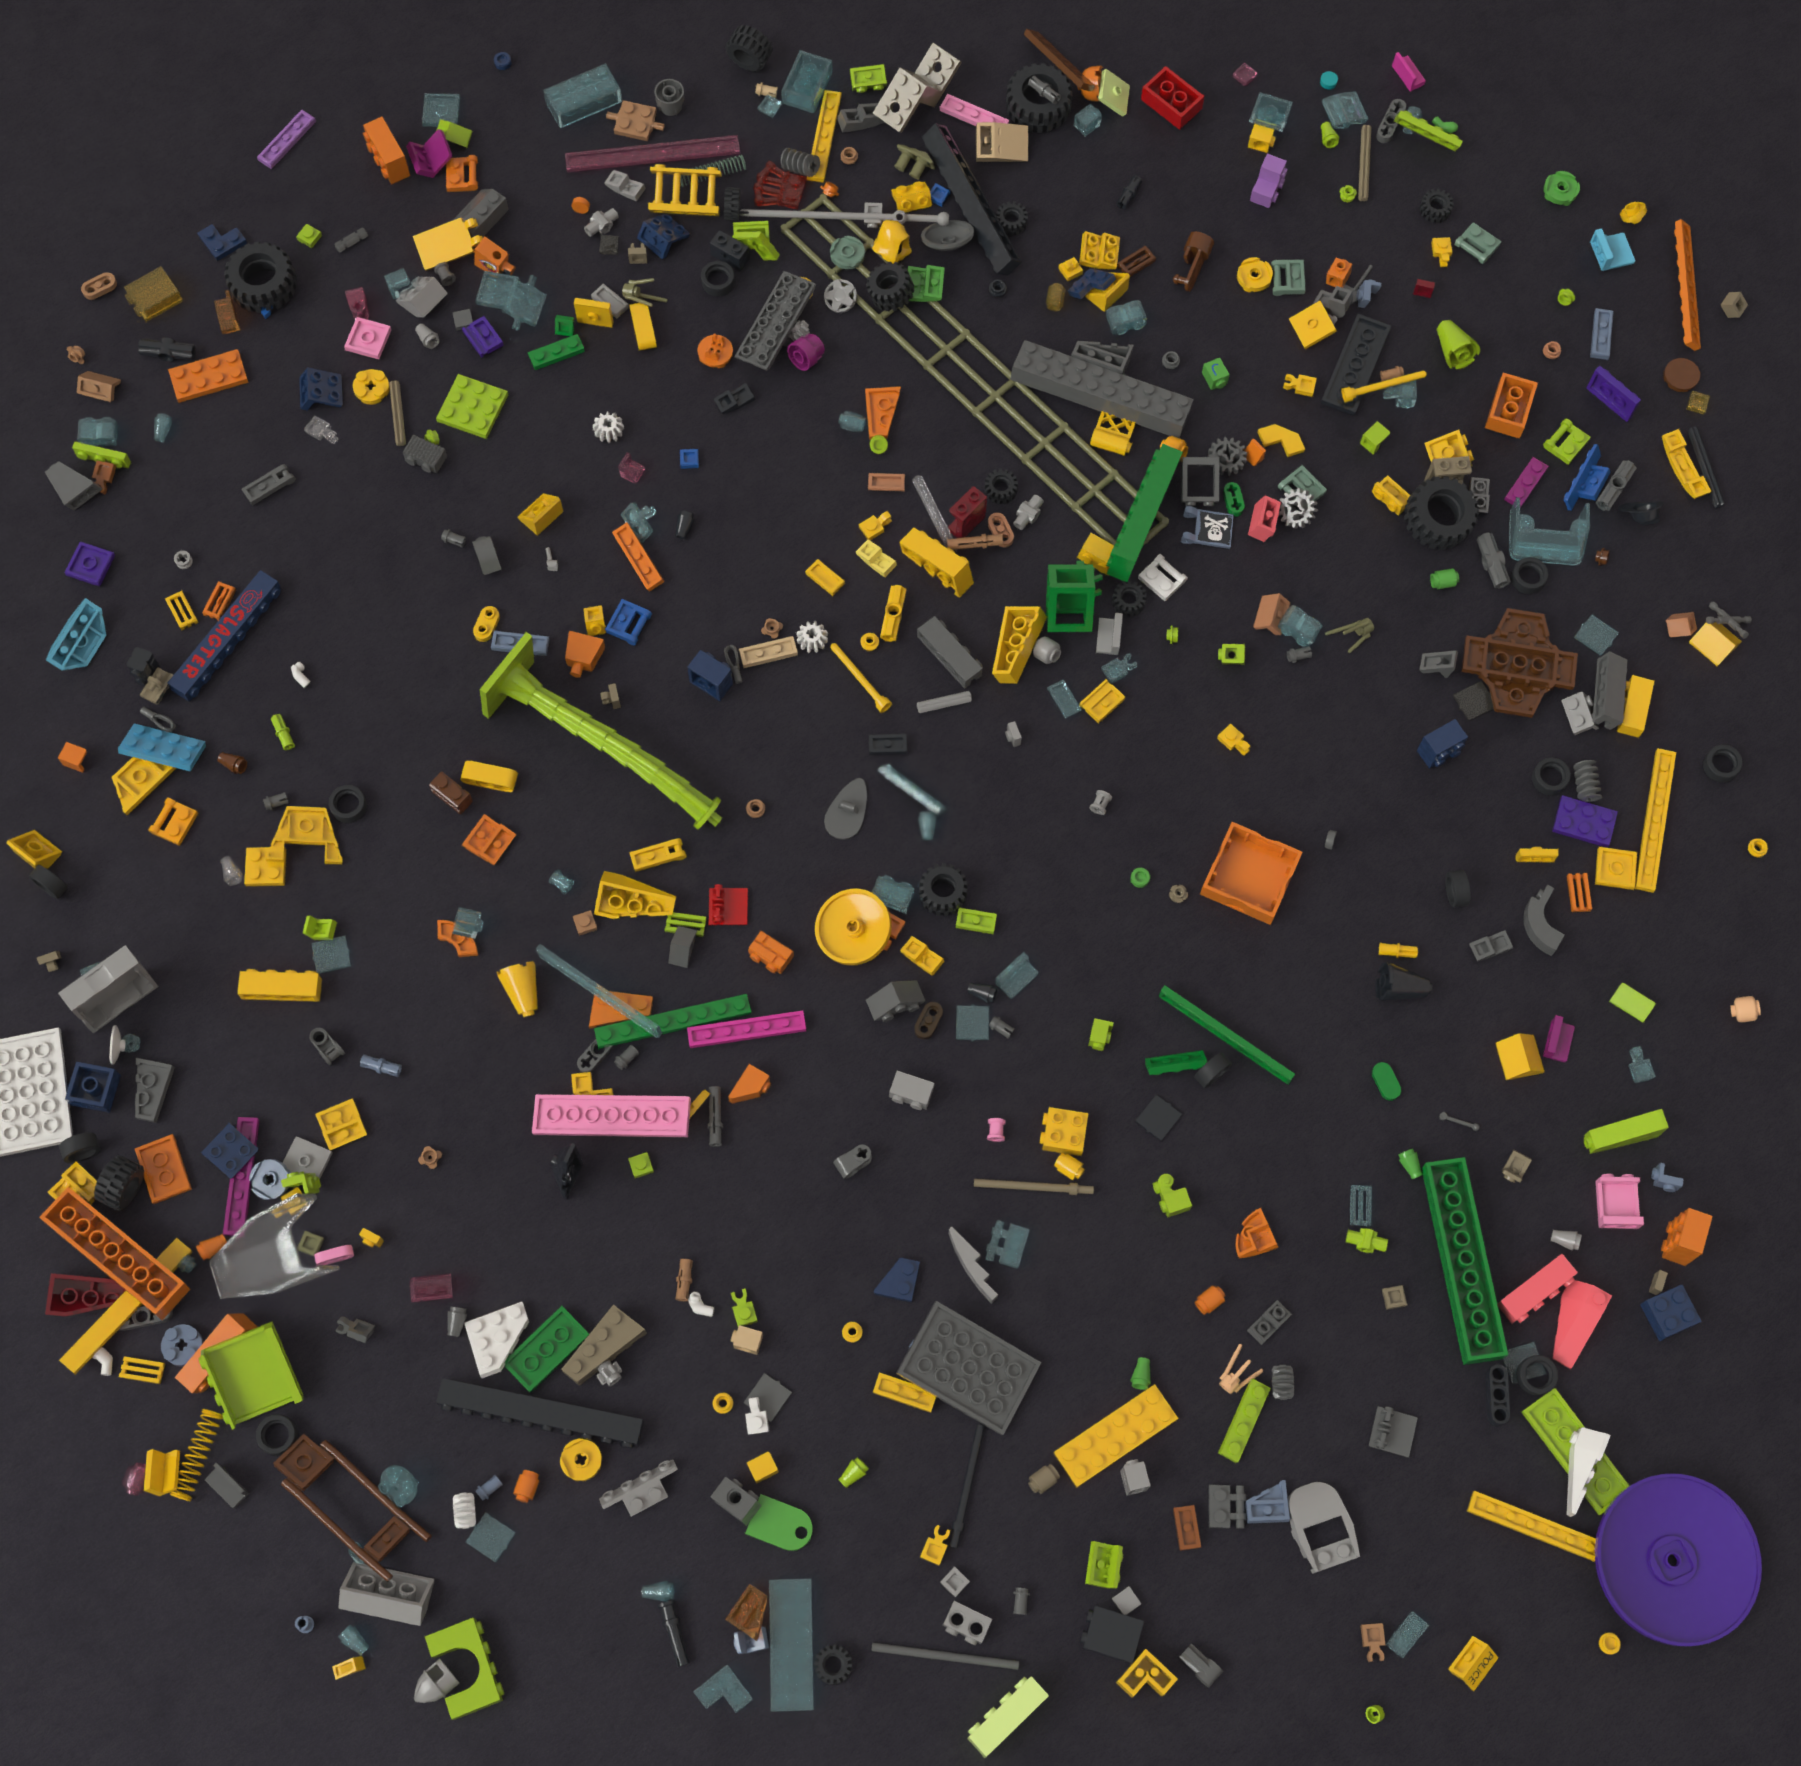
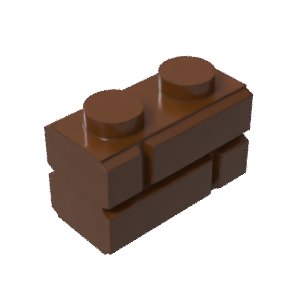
(451, 793)

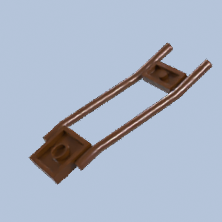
(306, 1462)

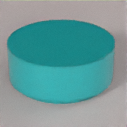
(1328, 80)

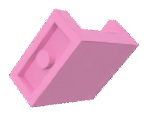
(1618, 1202)

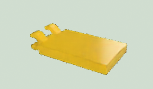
(446, 242)

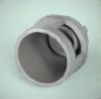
(435, 1683)

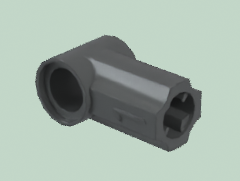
(1205, 1669)

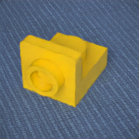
(594, 620)

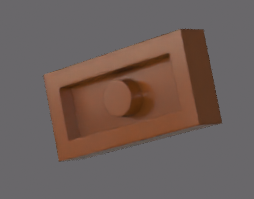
(1187, 1527)

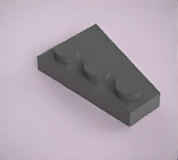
(152, 1085)

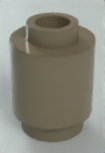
(1043, 1479)

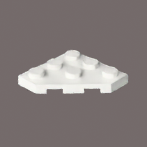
(495, 1337)

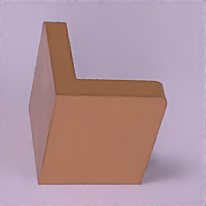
(1681, 624)

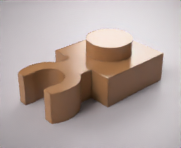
(1373, 1638)

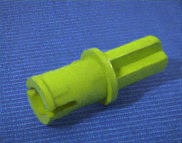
(282, 732)

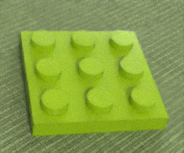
(472, 406)

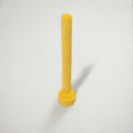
(1350, 393)
(882, 703)

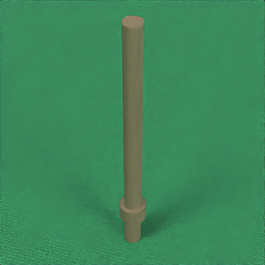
(1072, 1189)

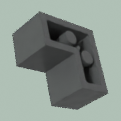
(895, 999)

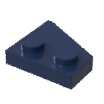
(899, 1281)

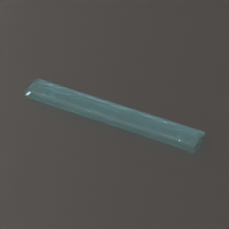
(599, 991)

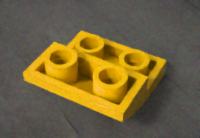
(1099, 250)

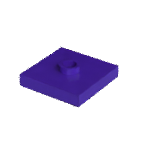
(89, 563)

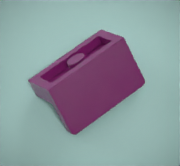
(1558, 1040)

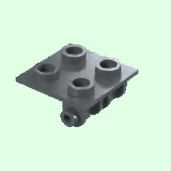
(1393, 1431)

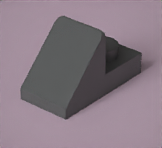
(1439, 662)

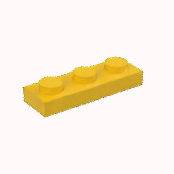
(903, 1392)

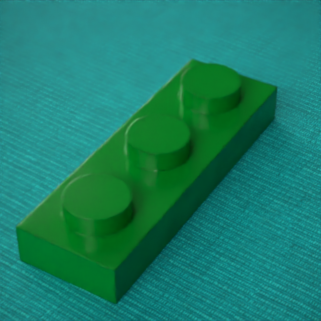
(556, 352)
(1175, 1062)

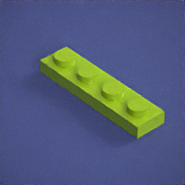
(1431, 132)
(1244, 1420)

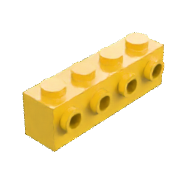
(279, 985)

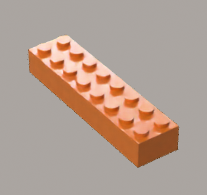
(115, 1253)

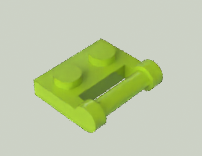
(1571, 446)

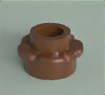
(1602, 556)

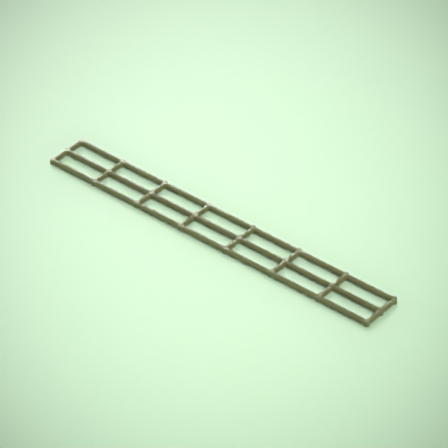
(946, 349)

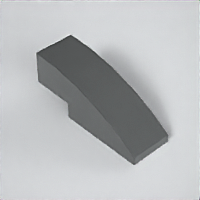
(858, 118)

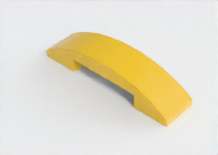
(1683, 466)

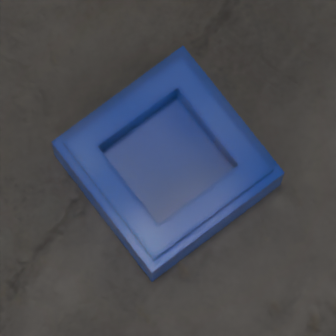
(939, 194)
(689, 458)

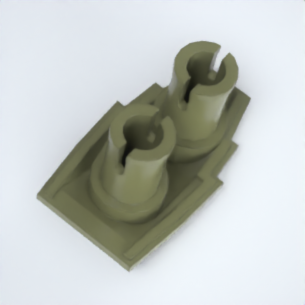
(922, 158)

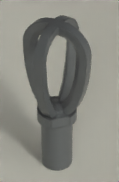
(734, 669)
(154, 716)

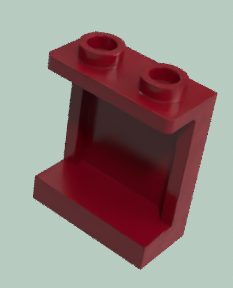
(968, 512)

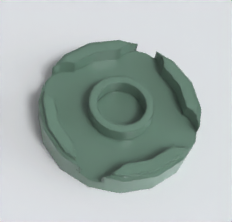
(847, 252)

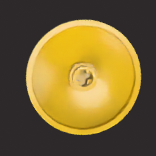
(853, 927)

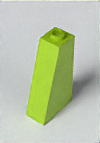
(1626, 1132)

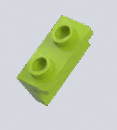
(868, 77)
(310, 1181)
(1104, 1565)

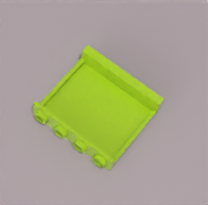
(250, 1374)

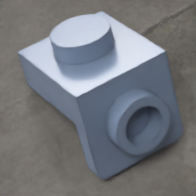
(1364, 292)
(1666, 1182)
(745, 1644)

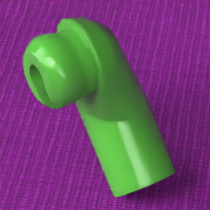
(1448, 127)

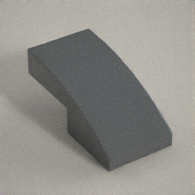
(1491, 946)

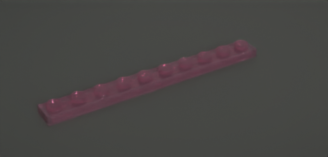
(652, 153)

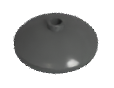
(947, 237)

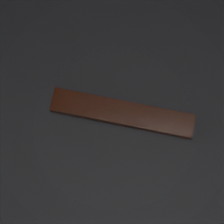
(1059, 60)

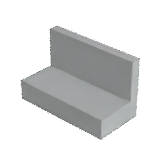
(1109, 635)

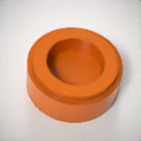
(580, 205)

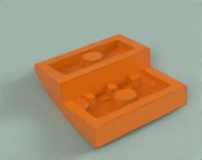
(488, 839)

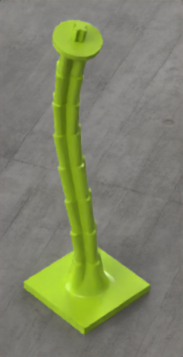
(515, 681)

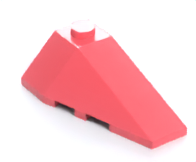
(1578, 1316)

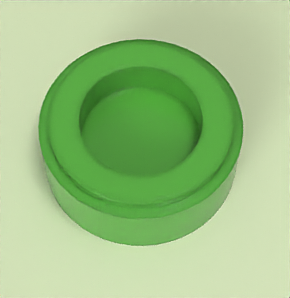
(1140, 877)

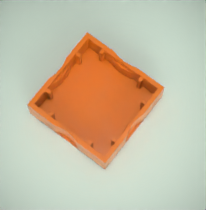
(1251, 873)

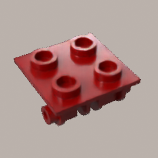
(728, 906)

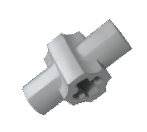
(601, 222)
(1028, 512)

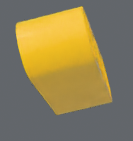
(642, 326)
(489, 776)

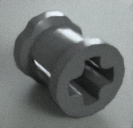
(445, 274)

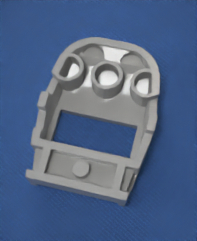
(1314, 1505)

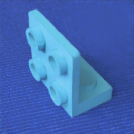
(1611, 250)

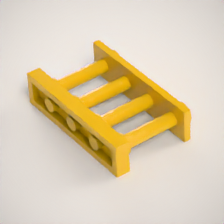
(675, 206)

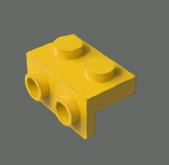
(912, 197)
(1391, 494)

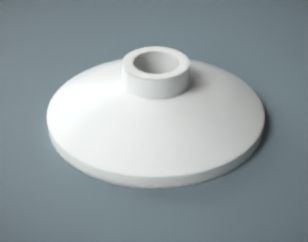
(116, 1045)

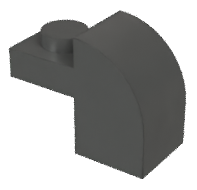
(1336, 302)
(486, 555)

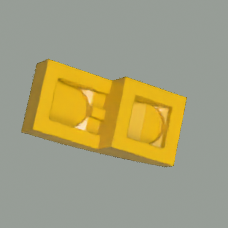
(922, 956)

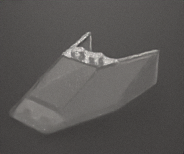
(263, 1253)

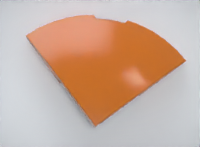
(1255, 1236)

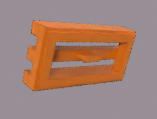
(206, 612)
(1577, 877)

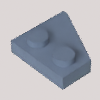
(1269, 1505)

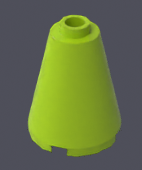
(1456, 345)

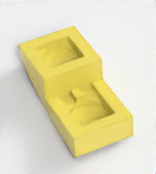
(875, 558)

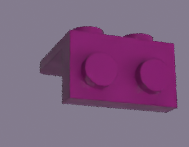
(431, 156)

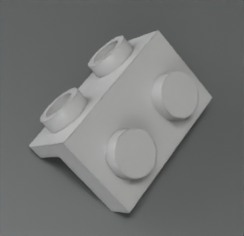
(1579, 712)

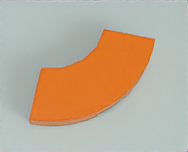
(464, 945)

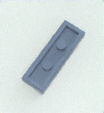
(1601, 334)
(506, 641)

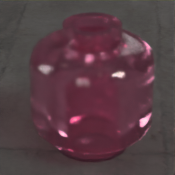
(134, 1479)

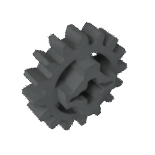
(1233, 453)

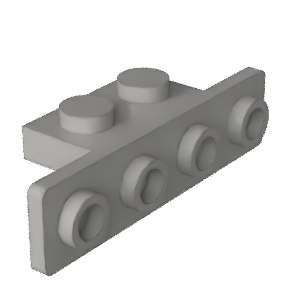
(642, 1491)

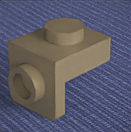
(1516, 1166)

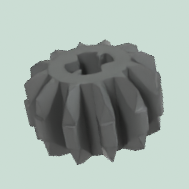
(1282, 1382)

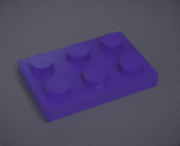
(1613, 393)
(1584, 821)

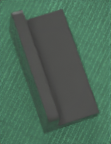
(226, 1486)

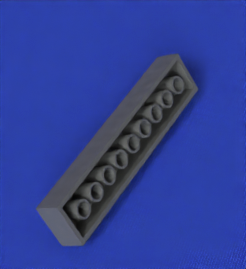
(1101, 389)

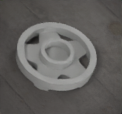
(840, 295)

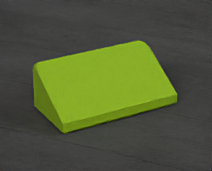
(1632, 1002)

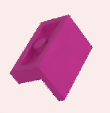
(1408, 72)

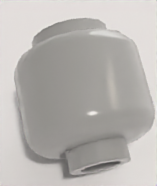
(1046, 650)

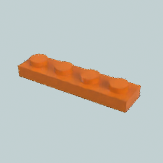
(638, 556)

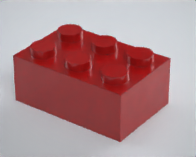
(1172, 97)

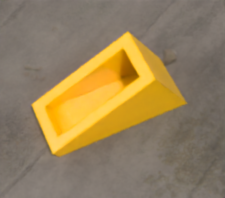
(348, 1667)

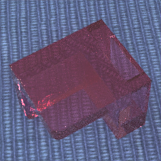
(630, 469)

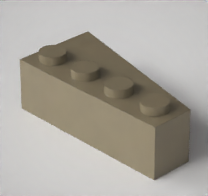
(604, 1343)

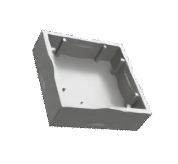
(108, 989)

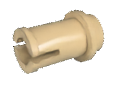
(765, 89)

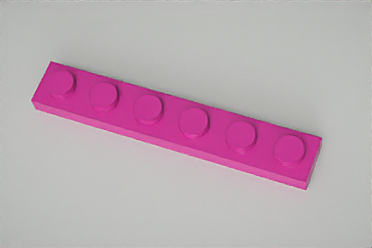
(746, 1029)

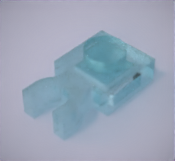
(1118, 669)

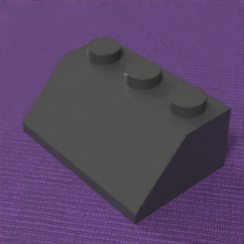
(486, 208)

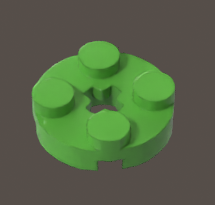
(1558, 196)

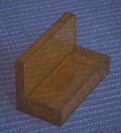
(227, 314)

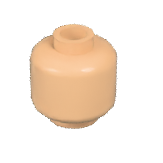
(1745, 1009)

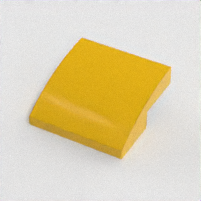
(341, 1124)
(78, 1180)

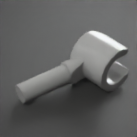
(552, 564)

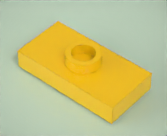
(1536, 854)

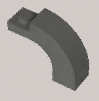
(1536, 926)

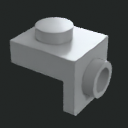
(873, 208)

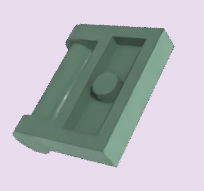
(1481, 240)
(1294, 277)
(1304, 480)

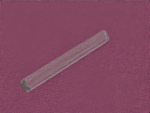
(932, 509)

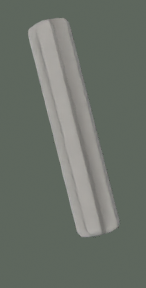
(945, 701)

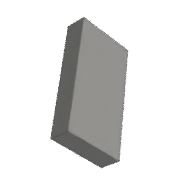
(604, 294)

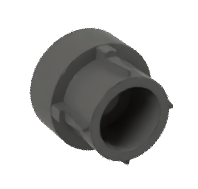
(669, 96)

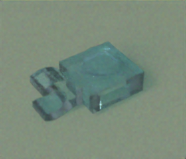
(1640, 1069)

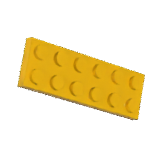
(1115, 1435)

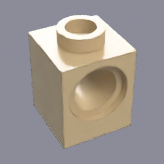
(747, 1339)

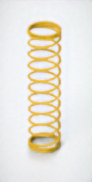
(208, 1413)

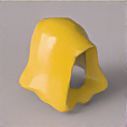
(889, 239)

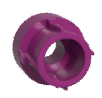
(805, 351)

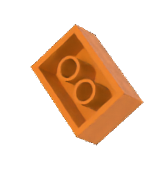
(385, 150)
(1511, 405)
(1686, 1236)

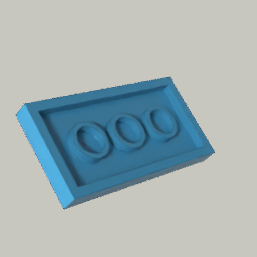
(162, 747)

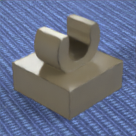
(637, 255)
(612, 696)
(49, 960)

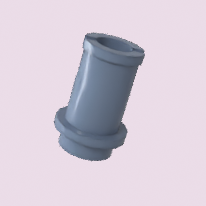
(488, 1488)
(309, 1624)

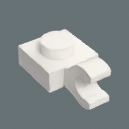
(756, 1420)

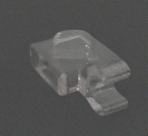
(319, 428)

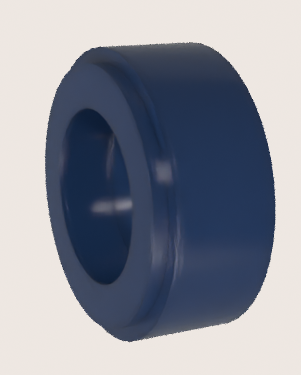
(502, 61)

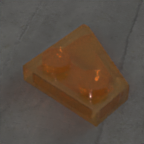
(749, 1612)

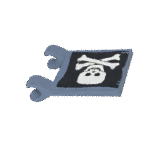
(1210, 529)

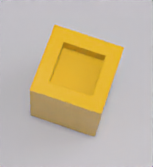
(762, 1467)

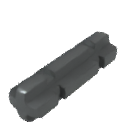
(351, 239)

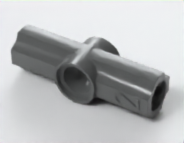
(1620, 479)
(1493, 560)

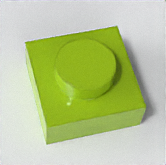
(309, 236)
(640, 1165)

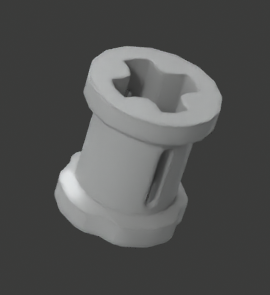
(1099, 808)

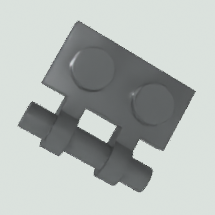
(1219, 1506)

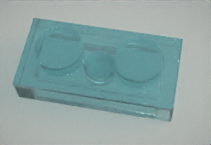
(1407, 1634)

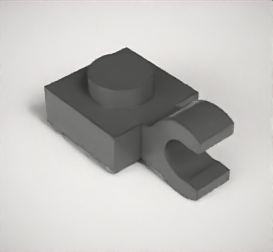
(357, 1330)

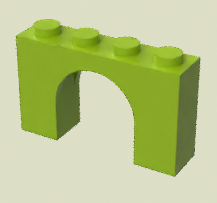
(485, 1689)

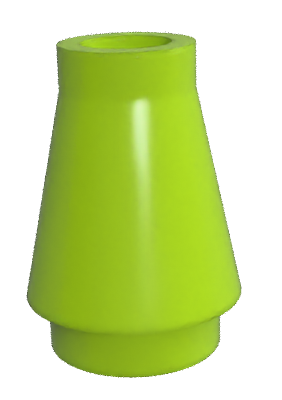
(1329, 136)
(853, 1472)

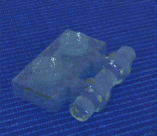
(1013, 1245)

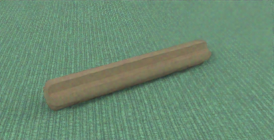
(397, 413)

